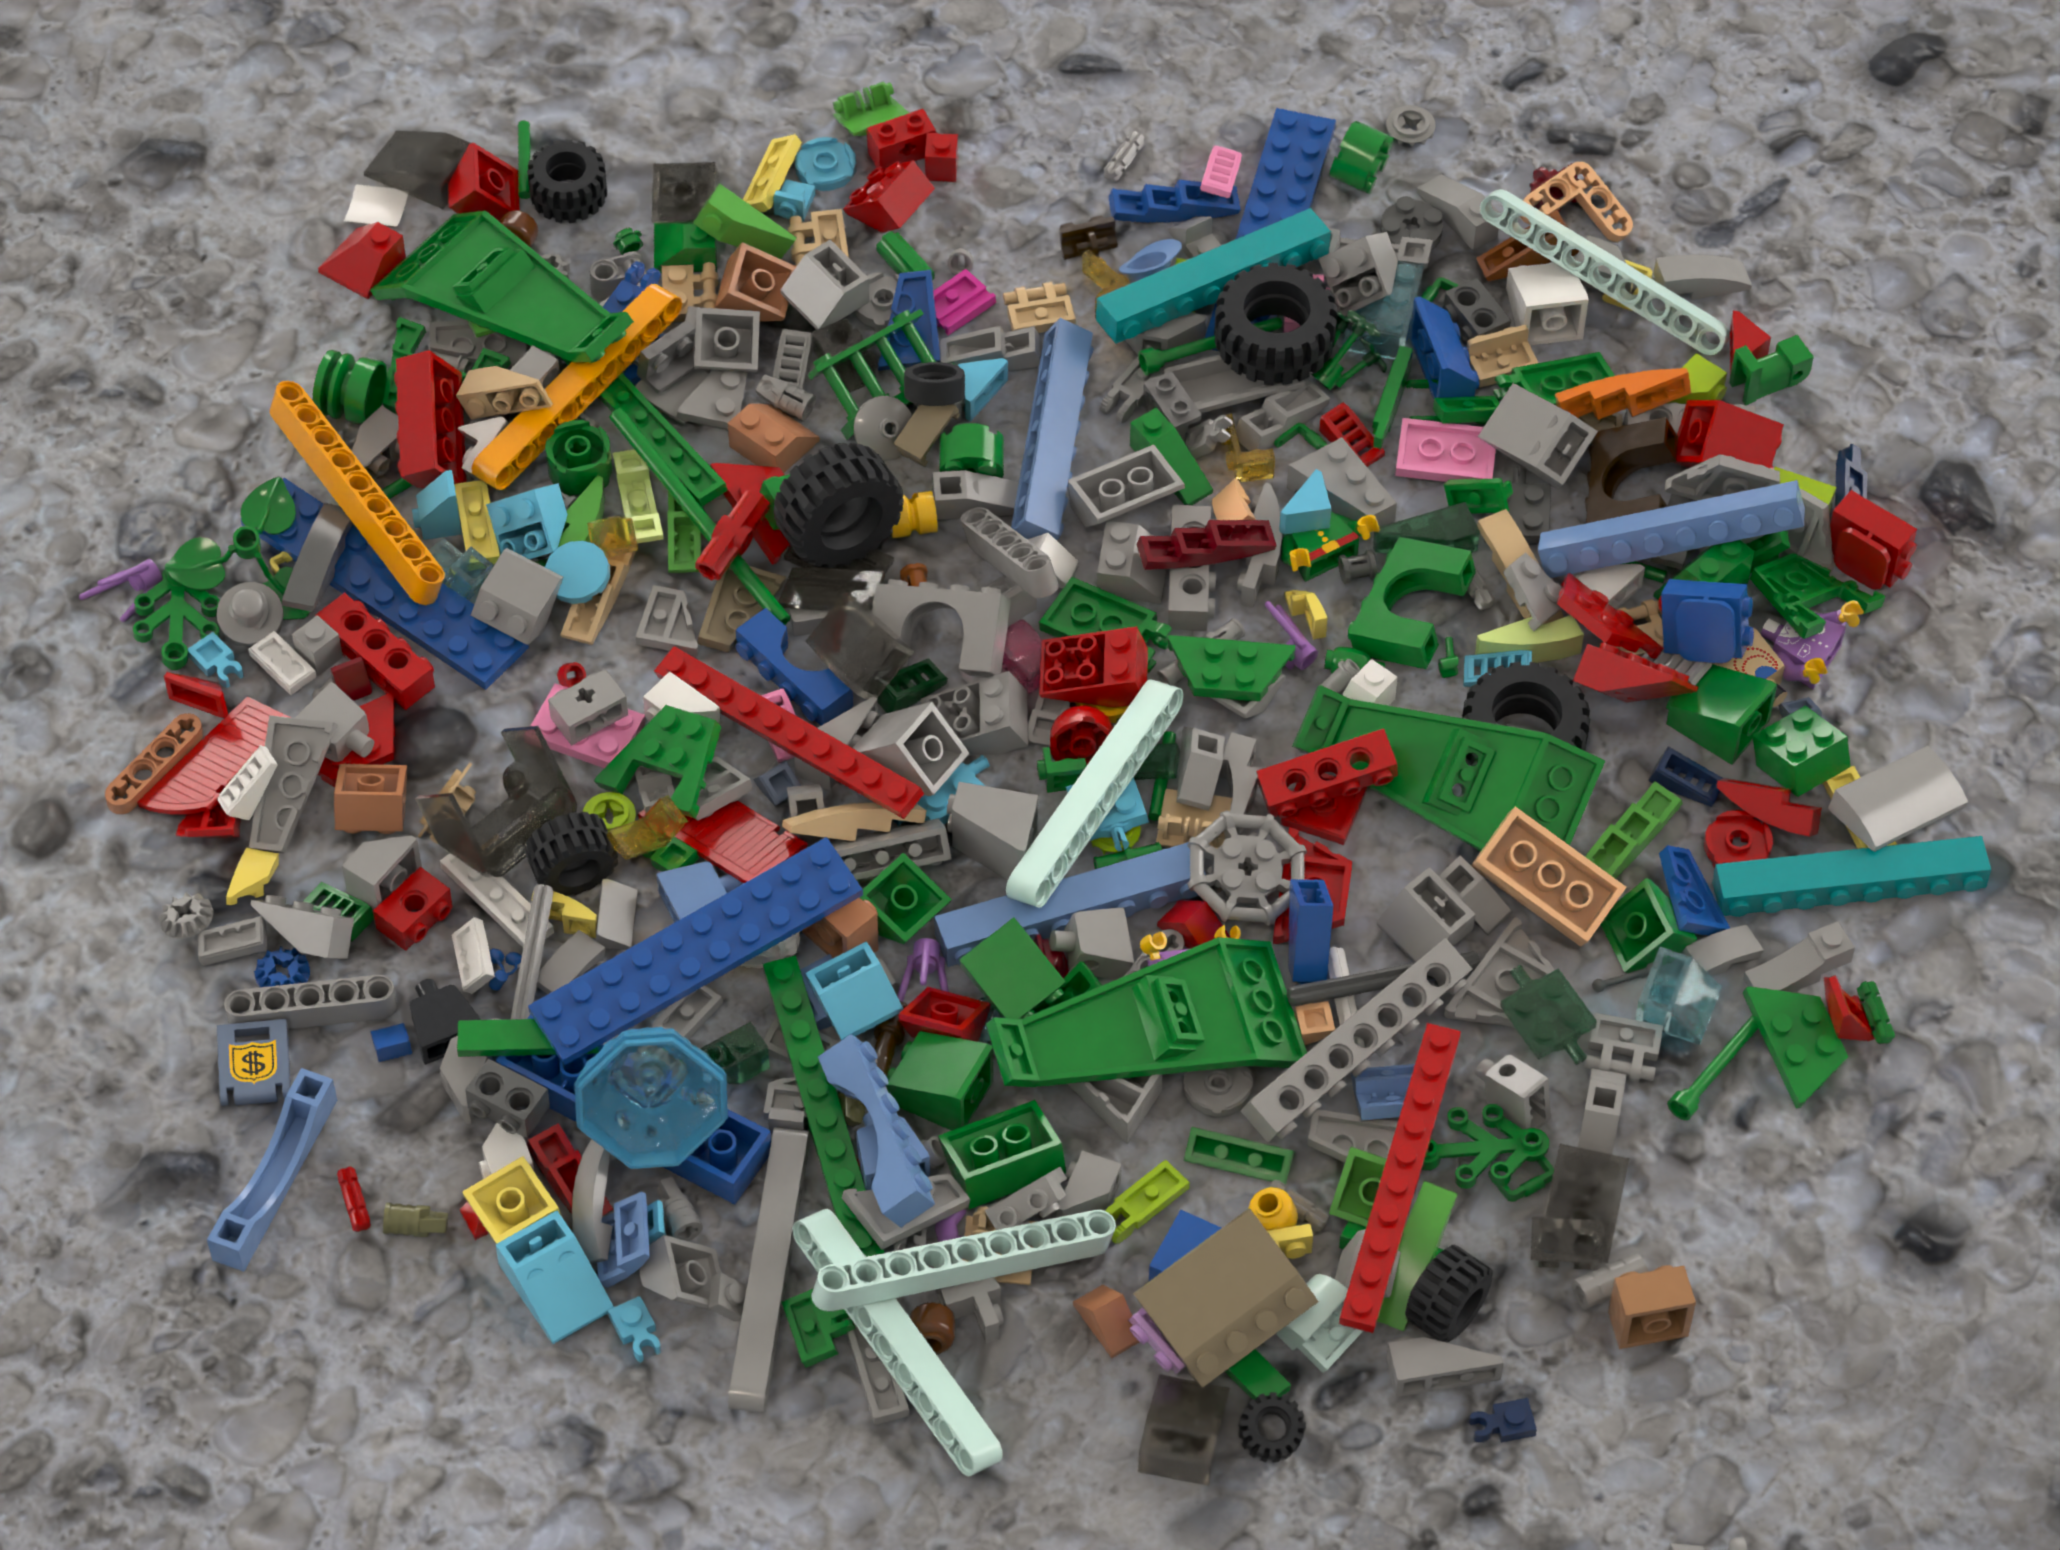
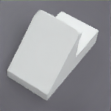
(482, 434)

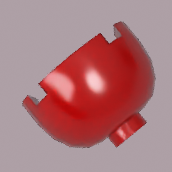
(1079, 733)

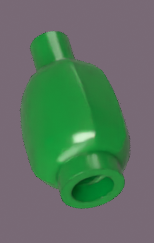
(1342, 653)

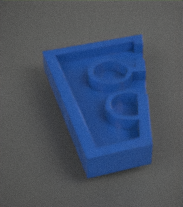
(913, 293)
(1690, 895)

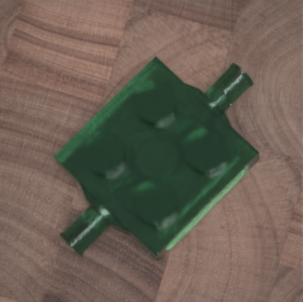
(1548, 1014)

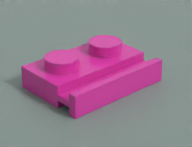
(961, 301)

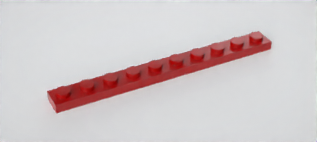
(795, 735)
(1399, 1178)

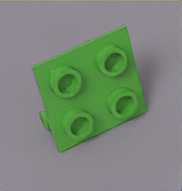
(878, 108)

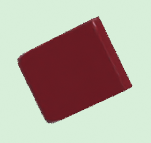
(352, 678)

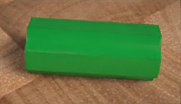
(900, 254)

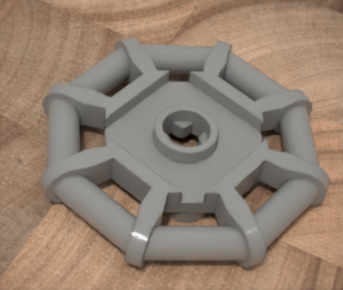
(1239, 850)

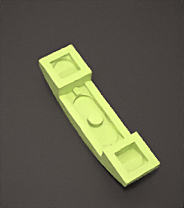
(637, 495)

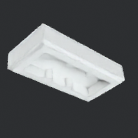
(282, 663)
(473, 955)

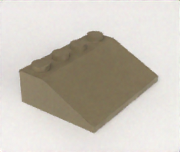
(1225, 1297)

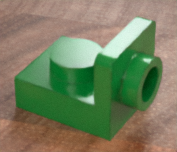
(1059, 773)

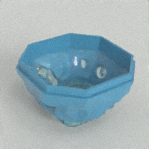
(650, 1097)

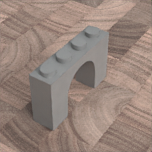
(982, 614)

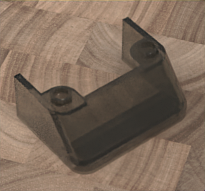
(499, 840)

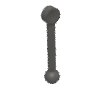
(1599, 984)

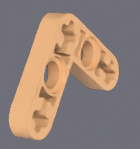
(1575, 190)

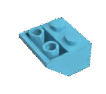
(529, 521)
(854, 991)

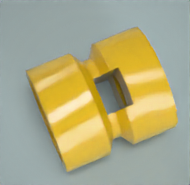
(917, 515)

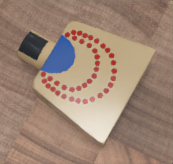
(1760, 662)

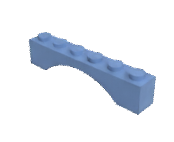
(898, 1180)
(250, 1214)

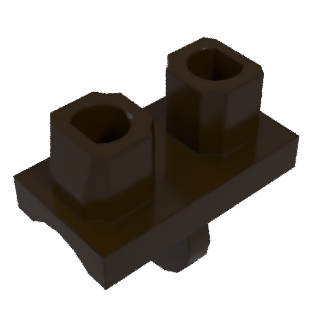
(1094, 235)

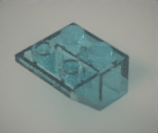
(1678, 996)

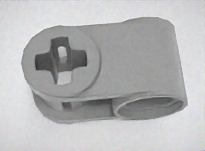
(608, 273)

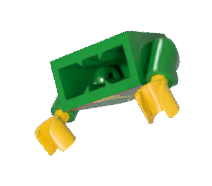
(1318, 550)

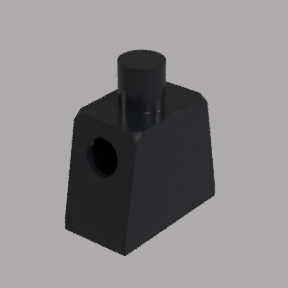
(437, 1017)

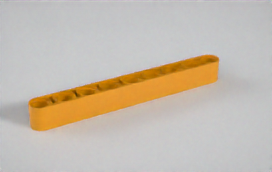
(574, 391)
(357, 493)

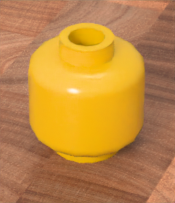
(1274, 1208)

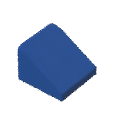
(391, 1042)

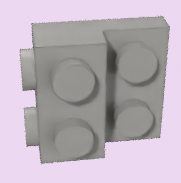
(1036, 1197)

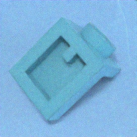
(793, 199)

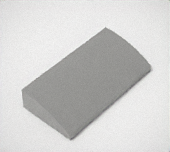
(1216, 385)
(1898, 799)

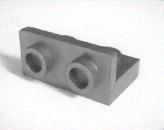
(668, 358)
(1171, 400)

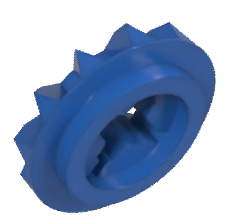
(296, 964)

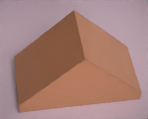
(1108, 1318)

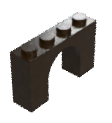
(1620, 453)

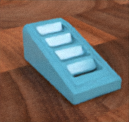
(1492, 660)

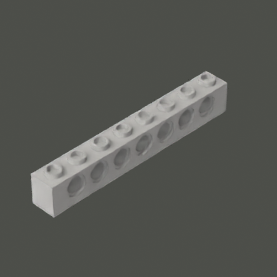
(1265, 1109)

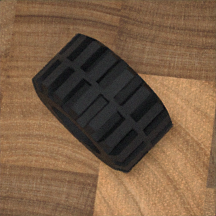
(567, 199)
(571, 853)
(1449, 1294)

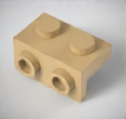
(1499, 353)

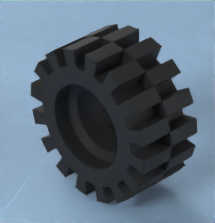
(1276, 1406)

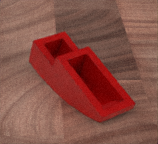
(1772, 806)
(558, 1163)

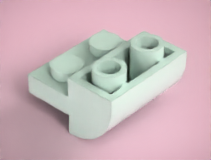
(1318, 1329)

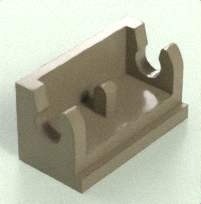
(924, 430)

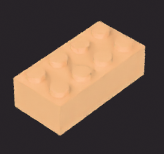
(1548, 876)

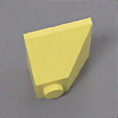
(510, 1200)

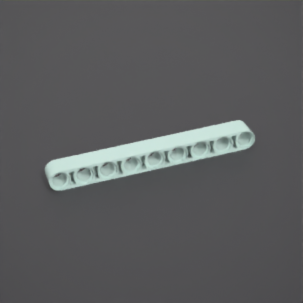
(1620, 272)
(1094, 793)
(952, 1270)
(905, 1353)

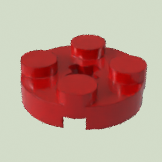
(1737, 824)

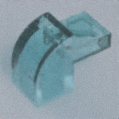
(462, 571)

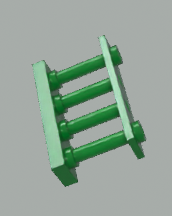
(826, 364)

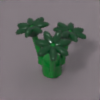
(1331, 371)

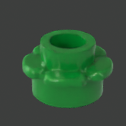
(628, 241)

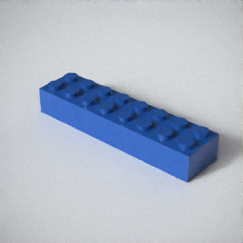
(720, 1165)

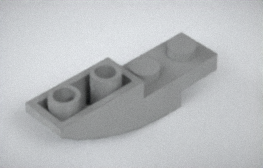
(1263, 566)

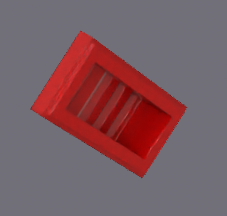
(1340, 420)

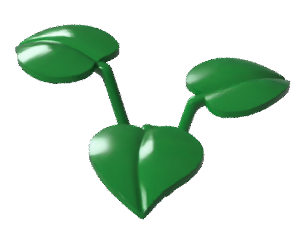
(266, 508)

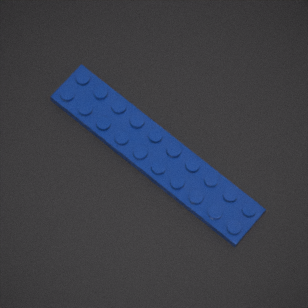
(1285, 175)
(440, 628)
(695, 950)

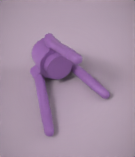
(140, 577)
(1304, 651)
(925, 960)

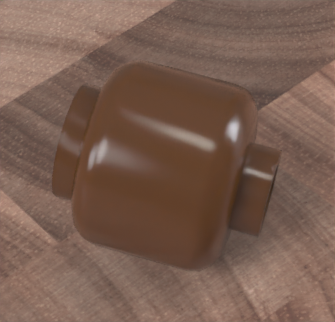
(521, 225)
(935, 1324)

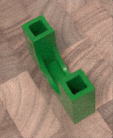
(1408, 568)

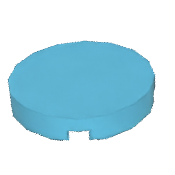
(825, 163)
(583, 571)

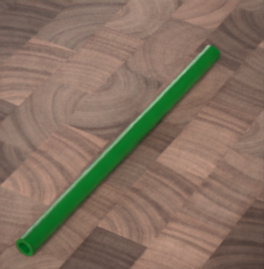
(694, 510)

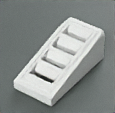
(248, 785)

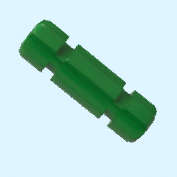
(1876, 1012)

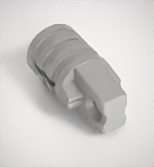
(786, 397)
(678, 1211)

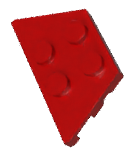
(750, 477)
(1603, 620)
(381, 729)
(1319, 865)

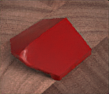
(209, 825)
(1846, 1012)

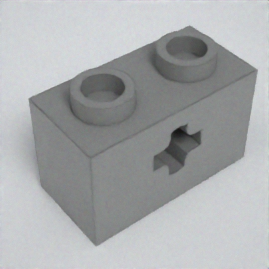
(588, 706)

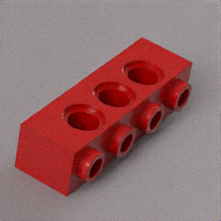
(415, 672)
(1338, 759)

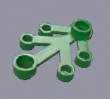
(176, 610)
(1487, 1146)

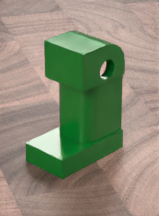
(1771, 371)

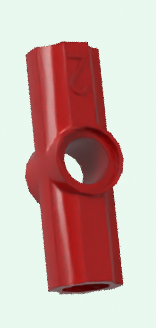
(732, 535)

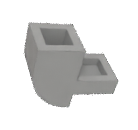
(976, 1298)

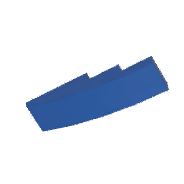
(1170, 203)

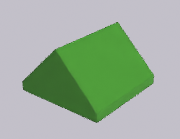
(1358, 1186)

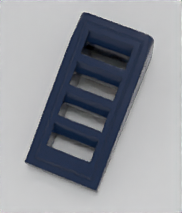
(1682, 764)

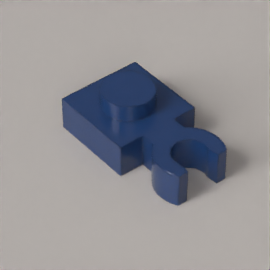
(1508, 1419)

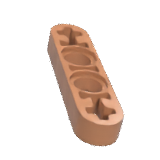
(150, 761)

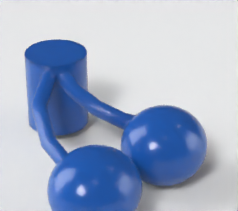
(501, 976)

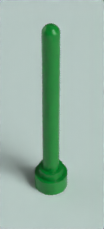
(1152, 360)
(1685, 1102)

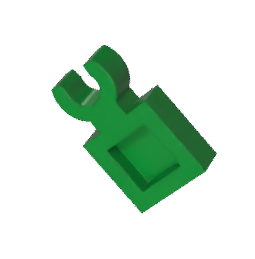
(672, 856)

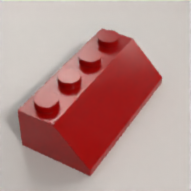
(429, 419)

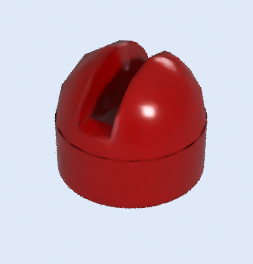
(579, 672)

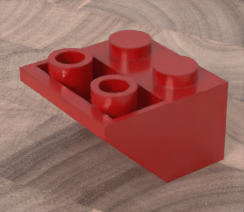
(889, 196)

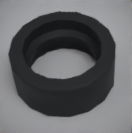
(934, 384)

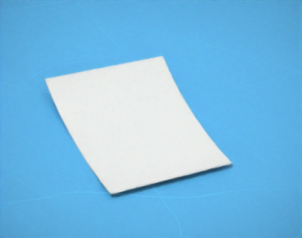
(376, 204)

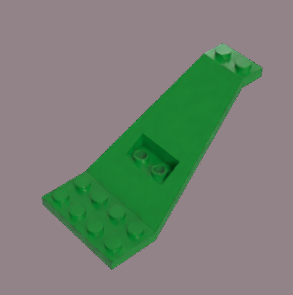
(499, 282)
(1510, 767)
(1181, 1015)

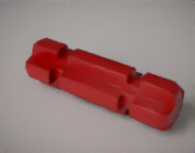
(353, 1199)

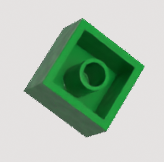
(1801, 751)

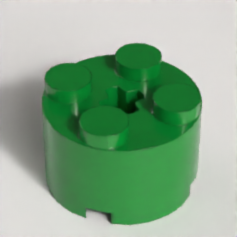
(1361, 156)
(973, 450)
(577, 456)

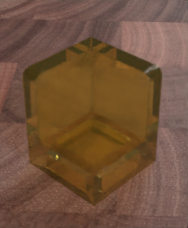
(613, 535)

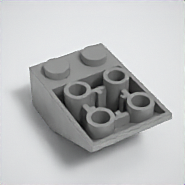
(1537, 435)
(986, 714)

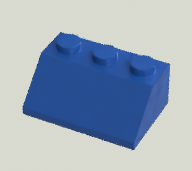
(1440, 351)

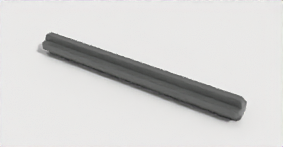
(1356, 983)

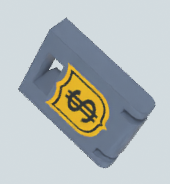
(253, 1066)

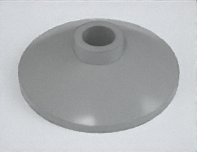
(871, 422)

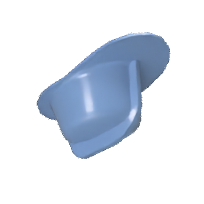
(1151, 259)

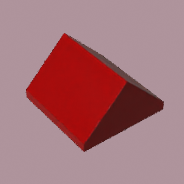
(945, 1015)

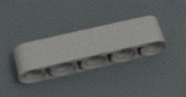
(1009, 552)
(326, 995)

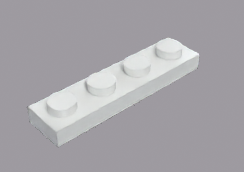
(494, 897)

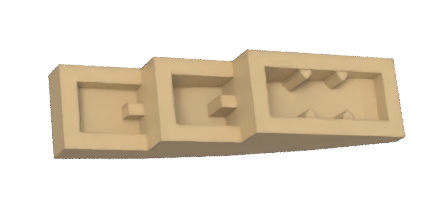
(1507, 546)
(588, 618)
(844, 820)

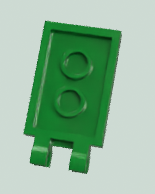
(1554, 376)
(1088, 609)

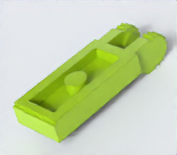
(1146, 1199)

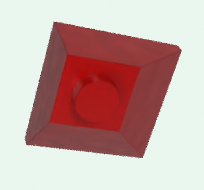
(483, 184)
(365, 258)

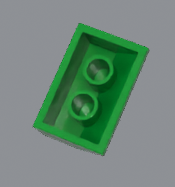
(1002, 1153)

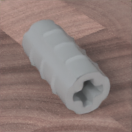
(1597, 1285)

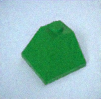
(683, 245)
(904, 899)
(1641, 925)

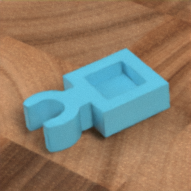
(214, 656)
(635, 1324)

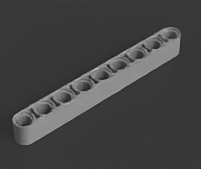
(769, 1270)

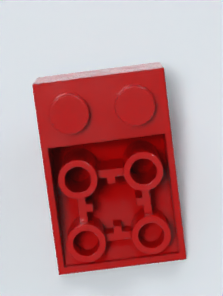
(1094, 667)
(1628, 675)

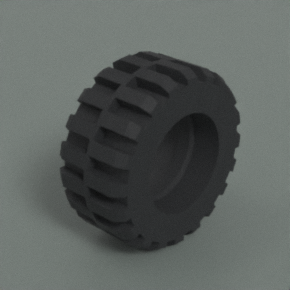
(1282, 293)
(838, 505)
(1531, 692)

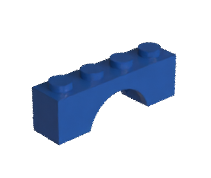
(818, 693)

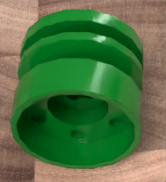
(349, 386)

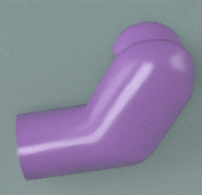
(947, 1228)

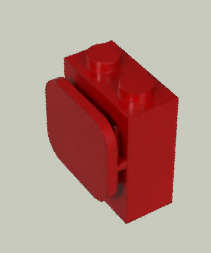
(1871, 542)

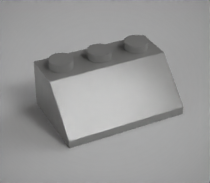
(1122, 486)

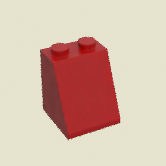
(1727, 430)

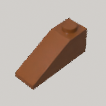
(1514, 253)

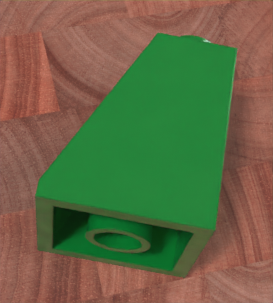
(1719, 563)
(1723, 711)
(1013, 972)
(942, 1078)

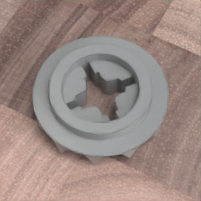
(1412, 116)
(189, 924)

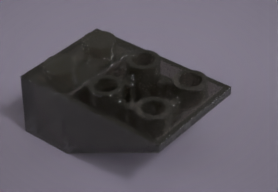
(1183, 1430)

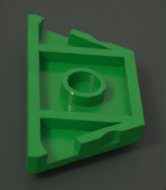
(1229, 666)
(1798, 1038)

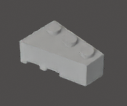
(1348, 482)
(1121, 1101)

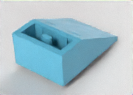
(553, 1277)

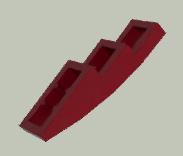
(1210, 545)

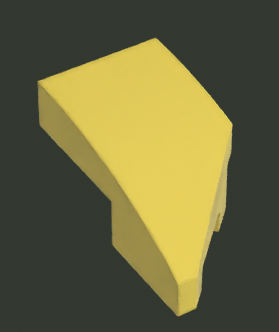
(1308, 604)
(252, 874)

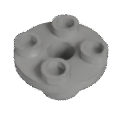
(249, 613)

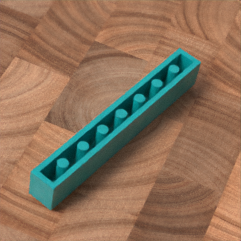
(1202, 278)
(1851, 876)

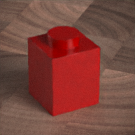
(941, 157)

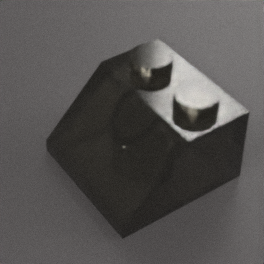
(681, 190)

